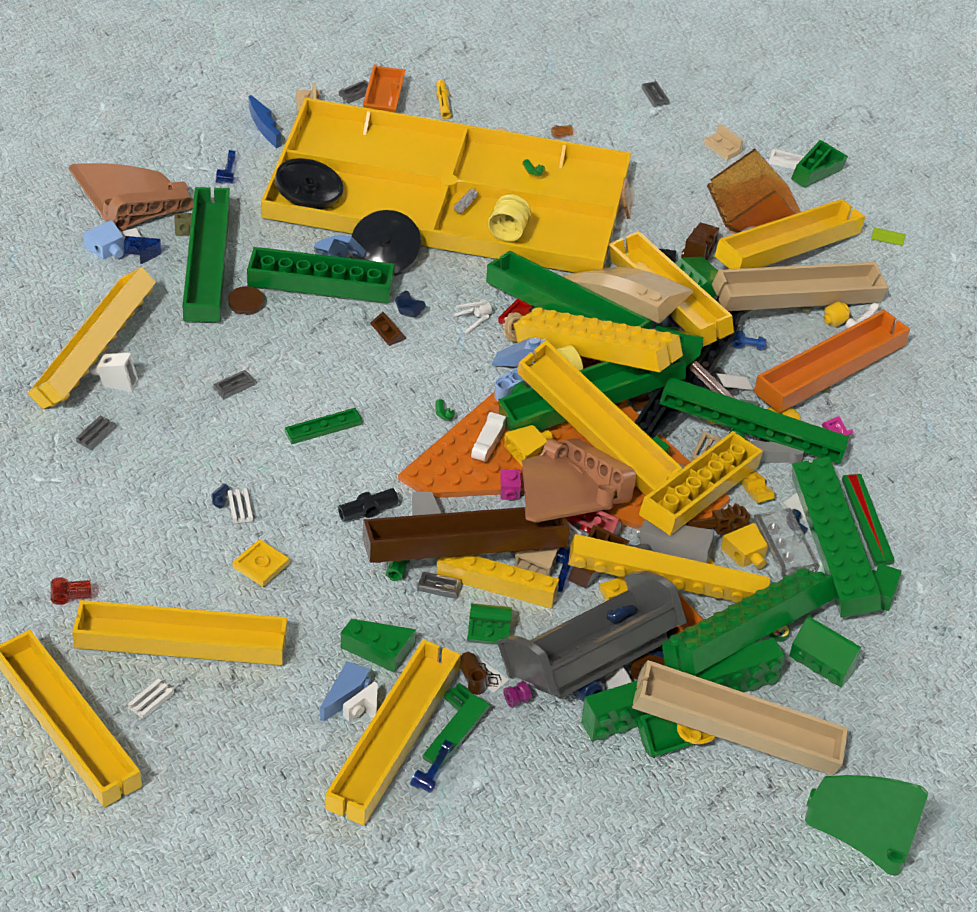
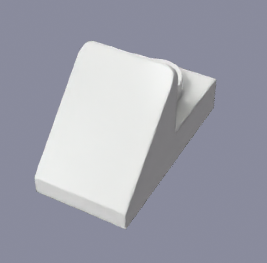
(362, 701)

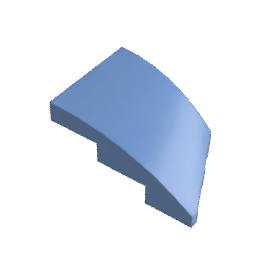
(339, 246)

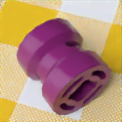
(515, 695)

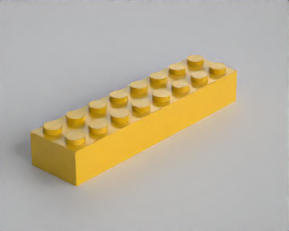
(700, 483)

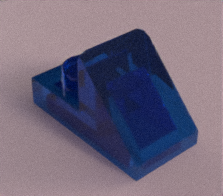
(145, 247)

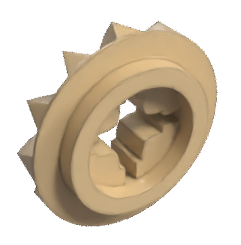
(511, 319)

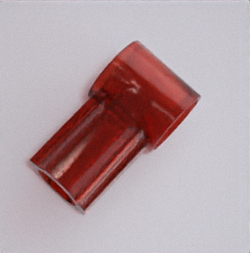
(62, 590)

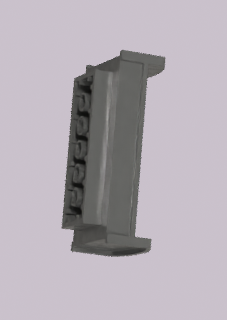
(593, 645)

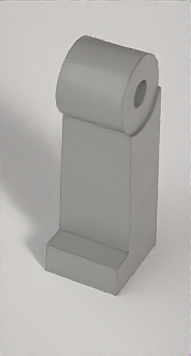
(778, 453)

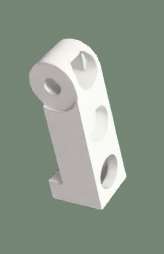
(489, 436)

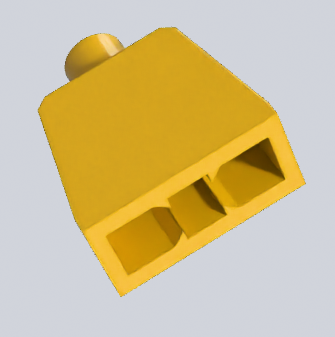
(526, 442)
(746, 546)

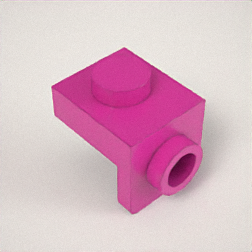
(837, 426)
(510, 484)

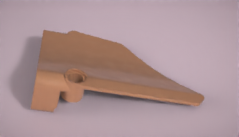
(130, 192)
(573, 481)

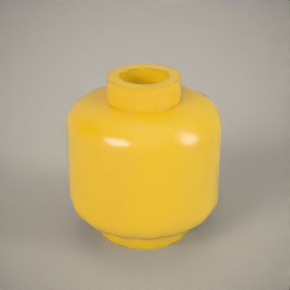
(836, 314)

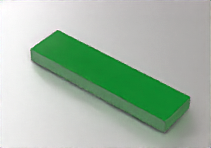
(323, 425)
(458, 727)

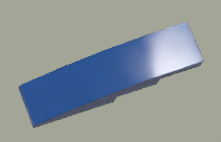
(266, 125)

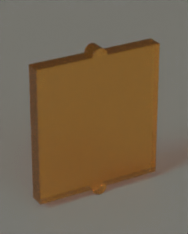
(626, 198)

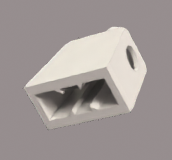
(116, 371)

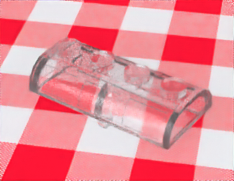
(786, 541)

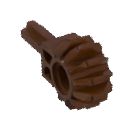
(723, 519)

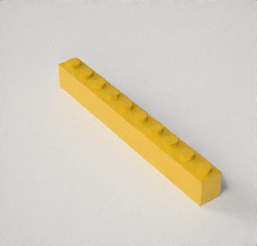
(682, 572)

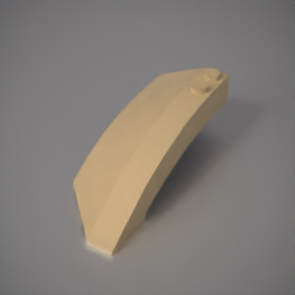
(635, 290)

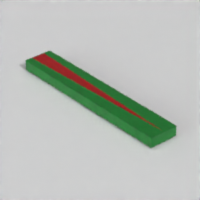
(868, 519)

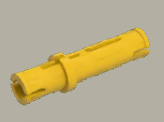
(442, 95)

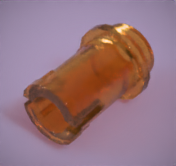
(558, 131)

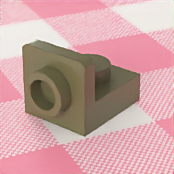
(182, 223)

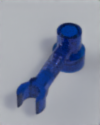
(226, 175)
(563, 557)
(425, 780)

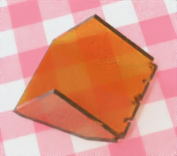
(751, 193)

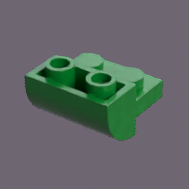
(488, 623)

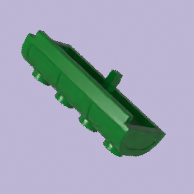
(659, 735)

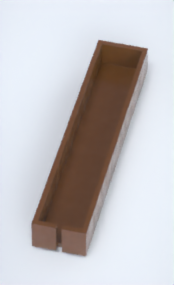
(460, 534)

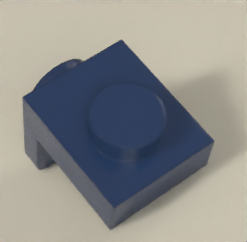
(408, 306)

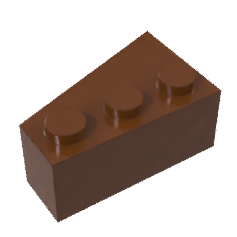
(701, 241)
(585, 577)

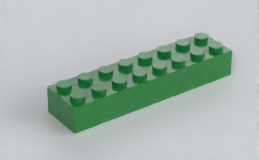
(320, 274)

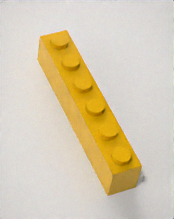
(501, 579)

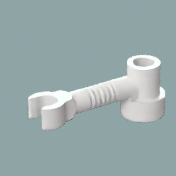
(871, 311)

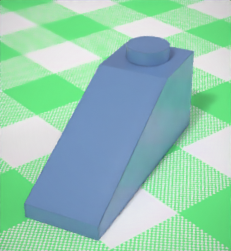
(514, 354)
(349, 682)

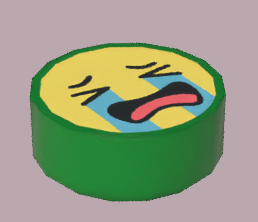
(781, 634)

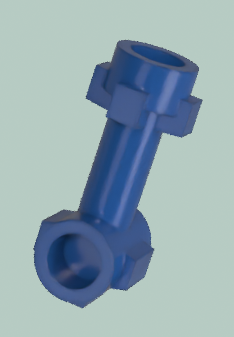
(740, 339)

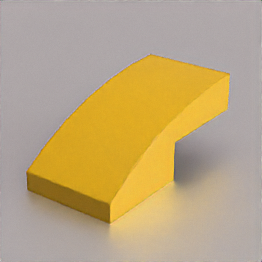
(756, 488)

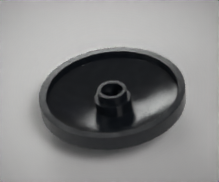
(308, 183)
(389, 238)

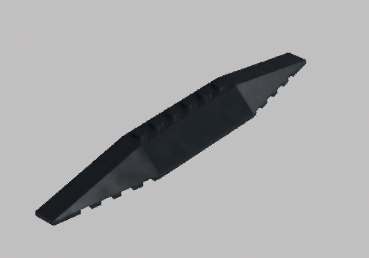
(657, 417)

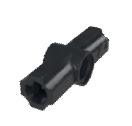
(368, 504)

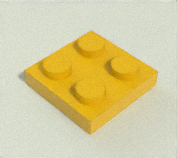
(261, 562)

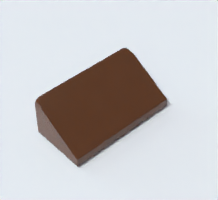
(387, 329)

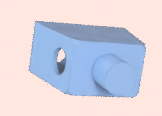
(104, 240)

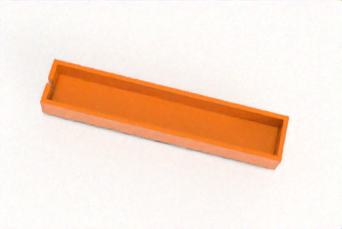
(831, 361)

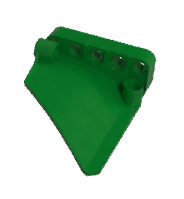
(869, 815)

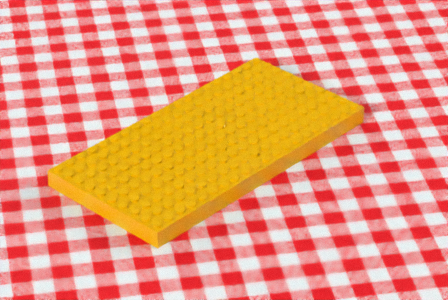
(431, 164)

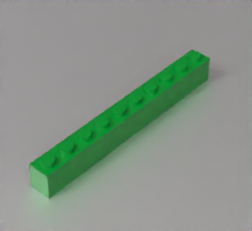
(754, 420)

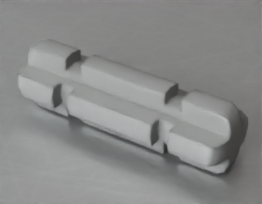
(465, 201)

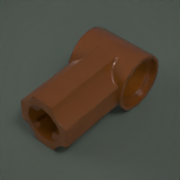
(473, 673)

